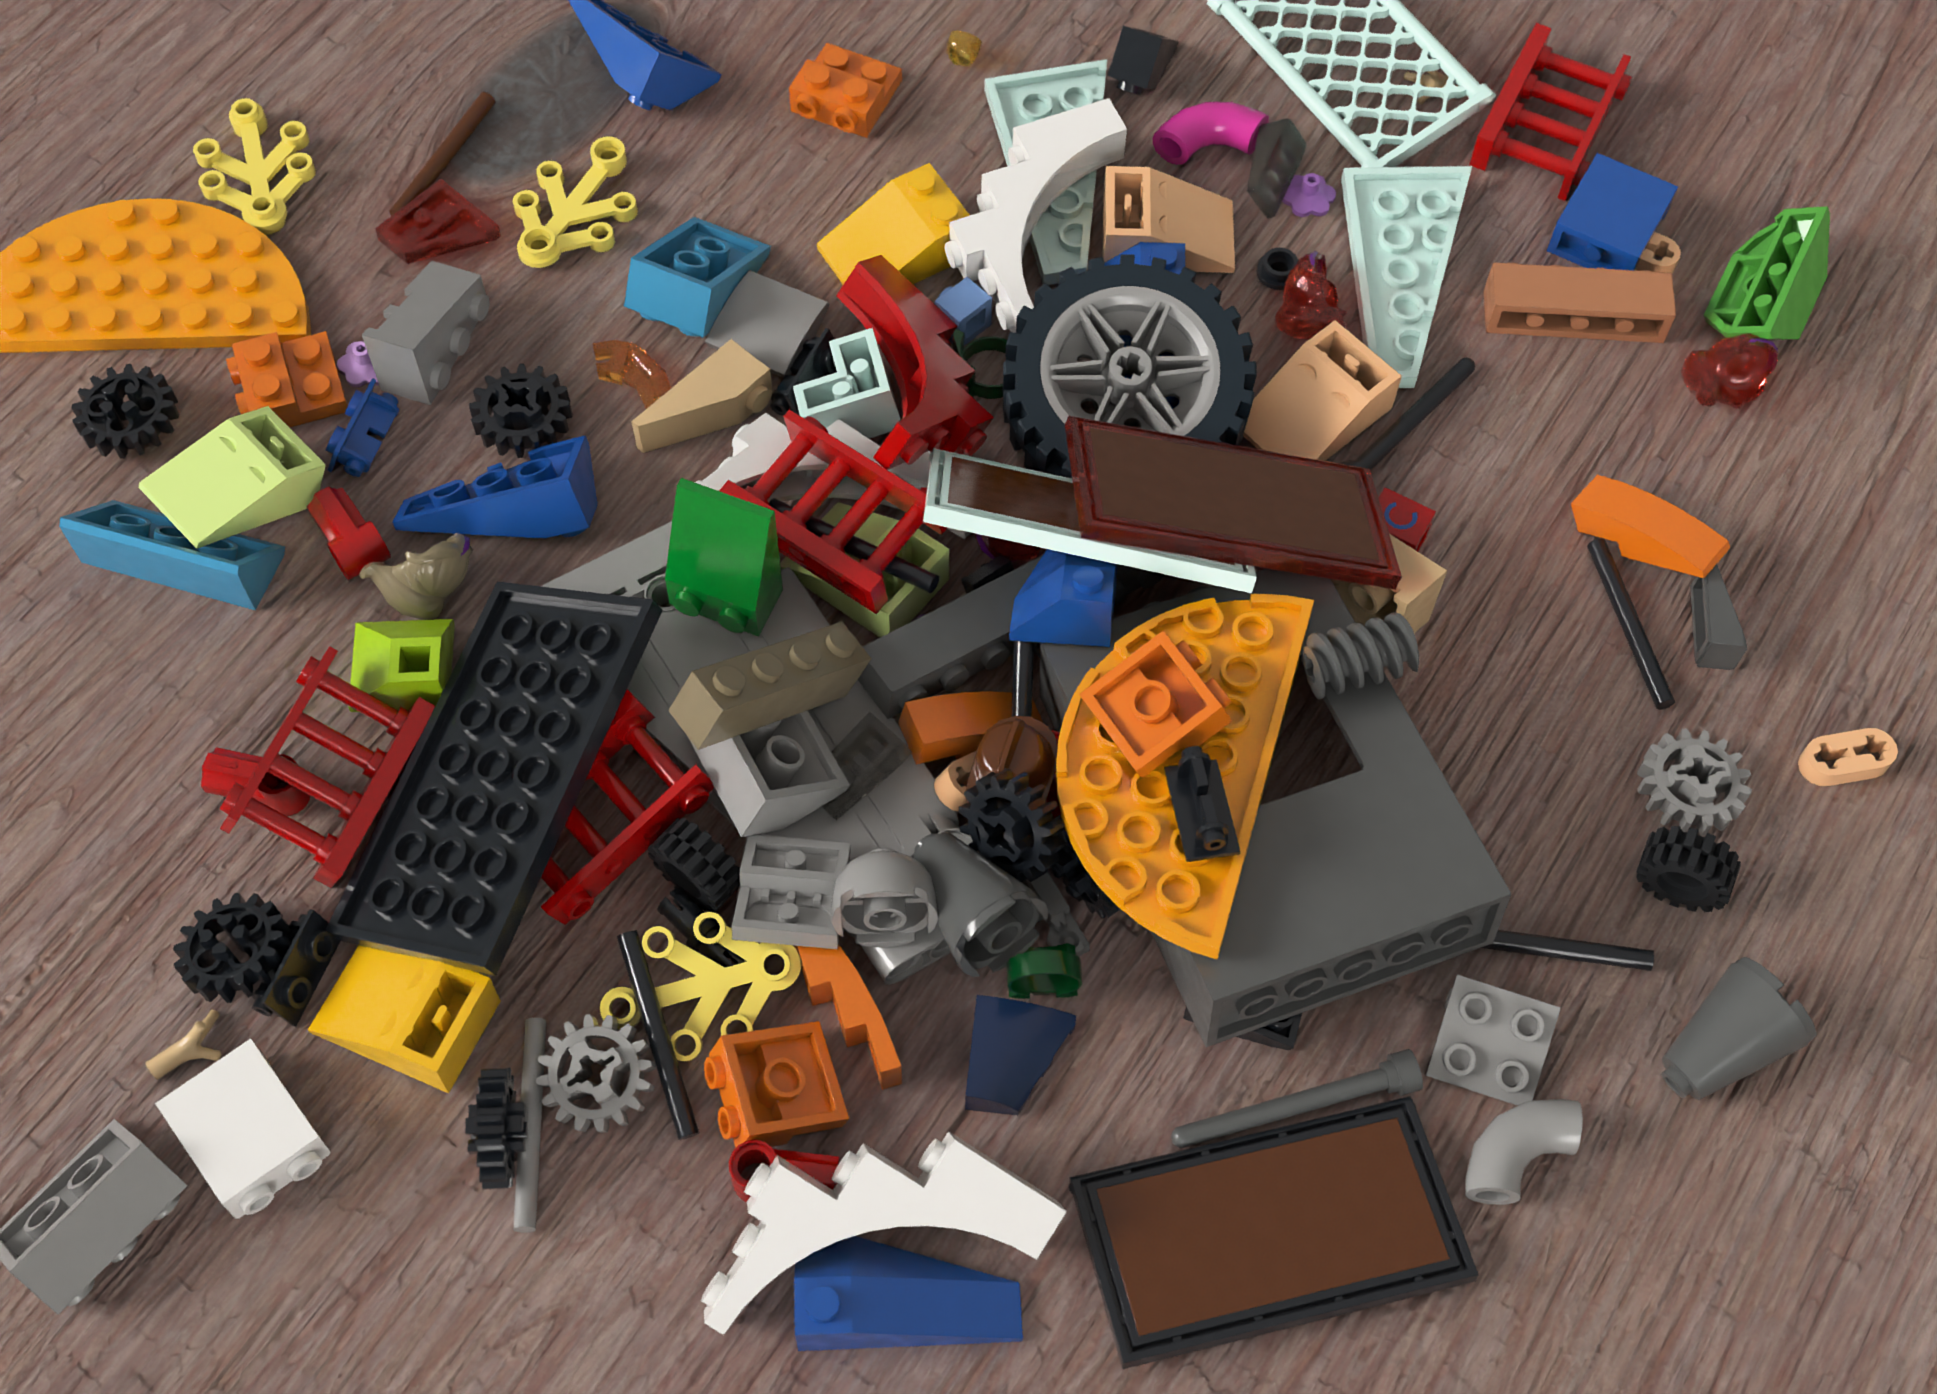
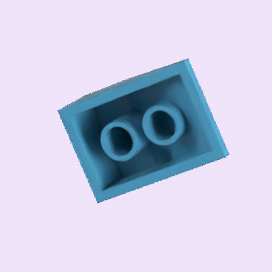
(691, 274)

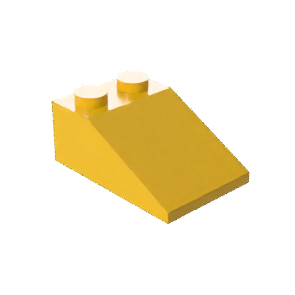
(902, 223)

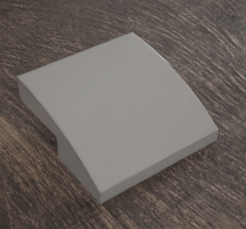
(768, 321)
(788, 891)

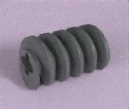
(1360, 651)

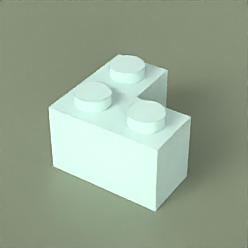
(858, 390)

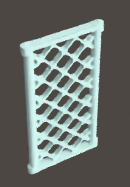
(1479, 94)

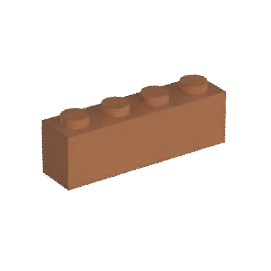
(1579, 302)

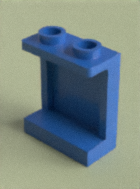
(1611, 216)

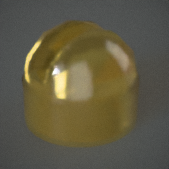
(963, 48)

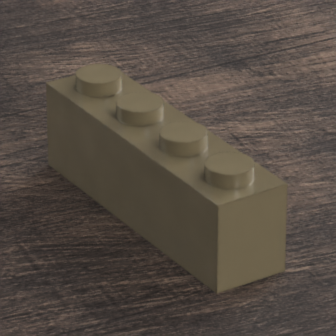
(768, 684)

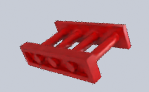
(1525, 84)
(825, 554)
(685, 796)
(355, 808)

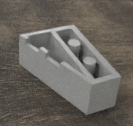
(426, 332)

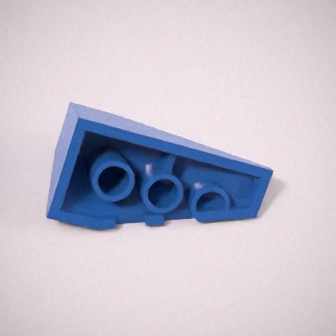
(643, 59)
(531, 500)
(1066, 601)
(891, 1297)

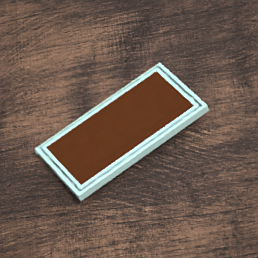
(1043, 513)

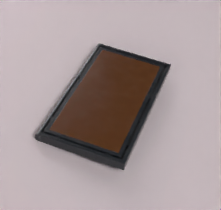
(1270, 1231)

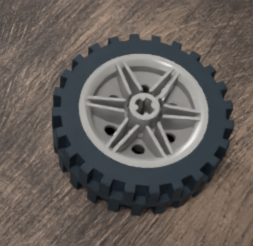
(1085, 320)

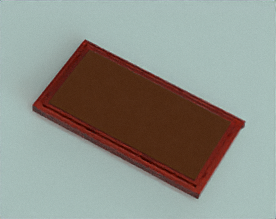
(1229, 503)

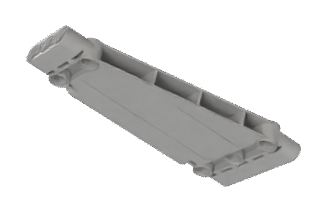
(889, 816)

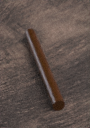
(446, 150)

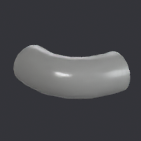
(1514, 1141)

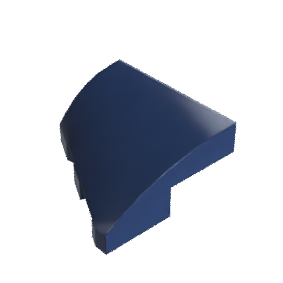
(1011, 1051)

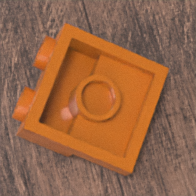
(844, 89)
(290, 377)
(1157, 703)
(775, 1084)

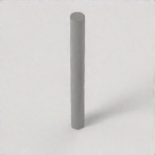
(531, 1095)

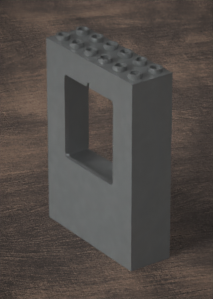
(1338, 877)

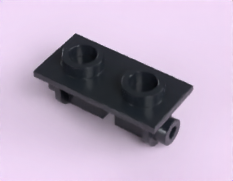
(812, 363)
(1201, 807)
(299, 970)

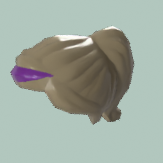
(424, 579)

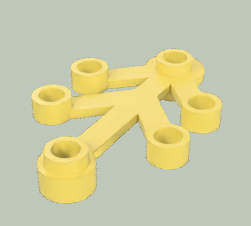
(264, 208)
(543, 245)
(711, 981)

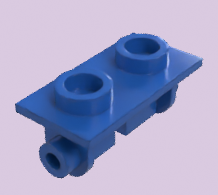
(353, 445)

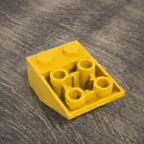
(408, 1014)

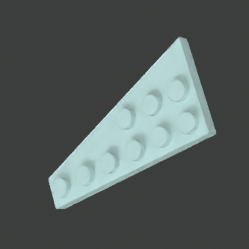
(1064, 229)
(1400, 246)

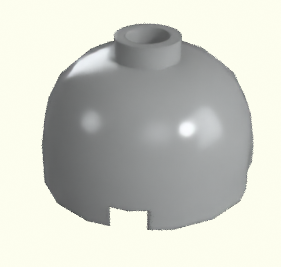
(884, 899)

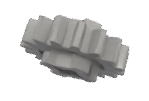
(1694, 781)
(584, 1053)

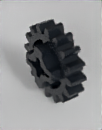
(520, 410)
(1012, 824)

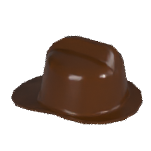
(1017, 745)

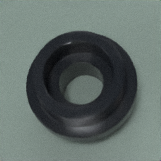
(1275, 267)

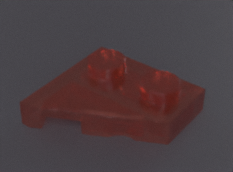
(436, 225)

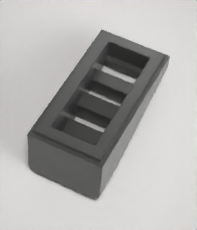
(1716, 628)

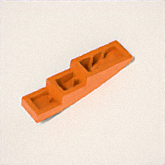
(834, 978)

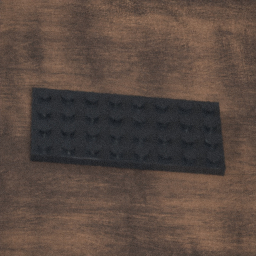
(495, 776)

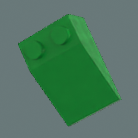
(723, 559)

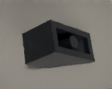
(1140, 59)

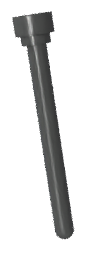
(1397, 1074)

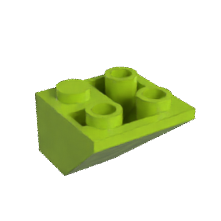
(403, 660)

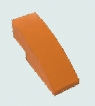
(1647, 527)
(953, 722)

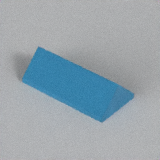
(154, 550)

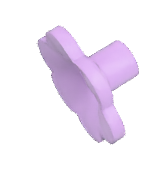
(356, 365)

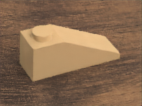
(708, 399)

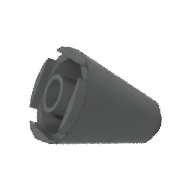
(979, 905)
(1736, 1032)

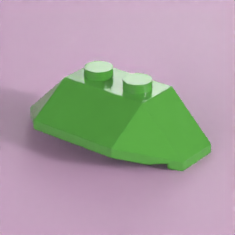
(1774, 278)

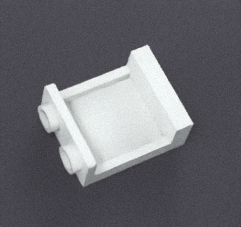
(243, 1130)

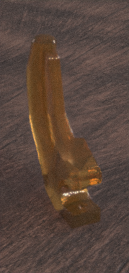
(633, 367)

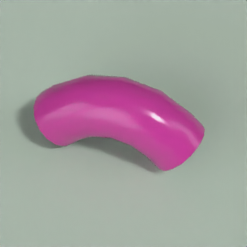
(1208, 125)

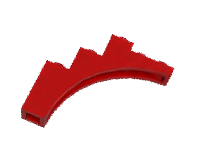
(927, 369)

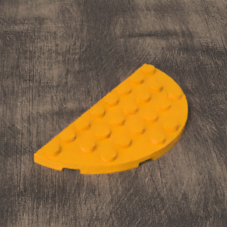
(146, 280)
(1127, 823)

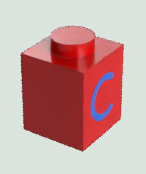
(1406, 518)

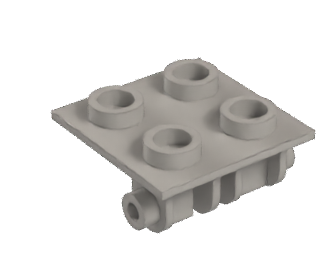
(1492, 1041)

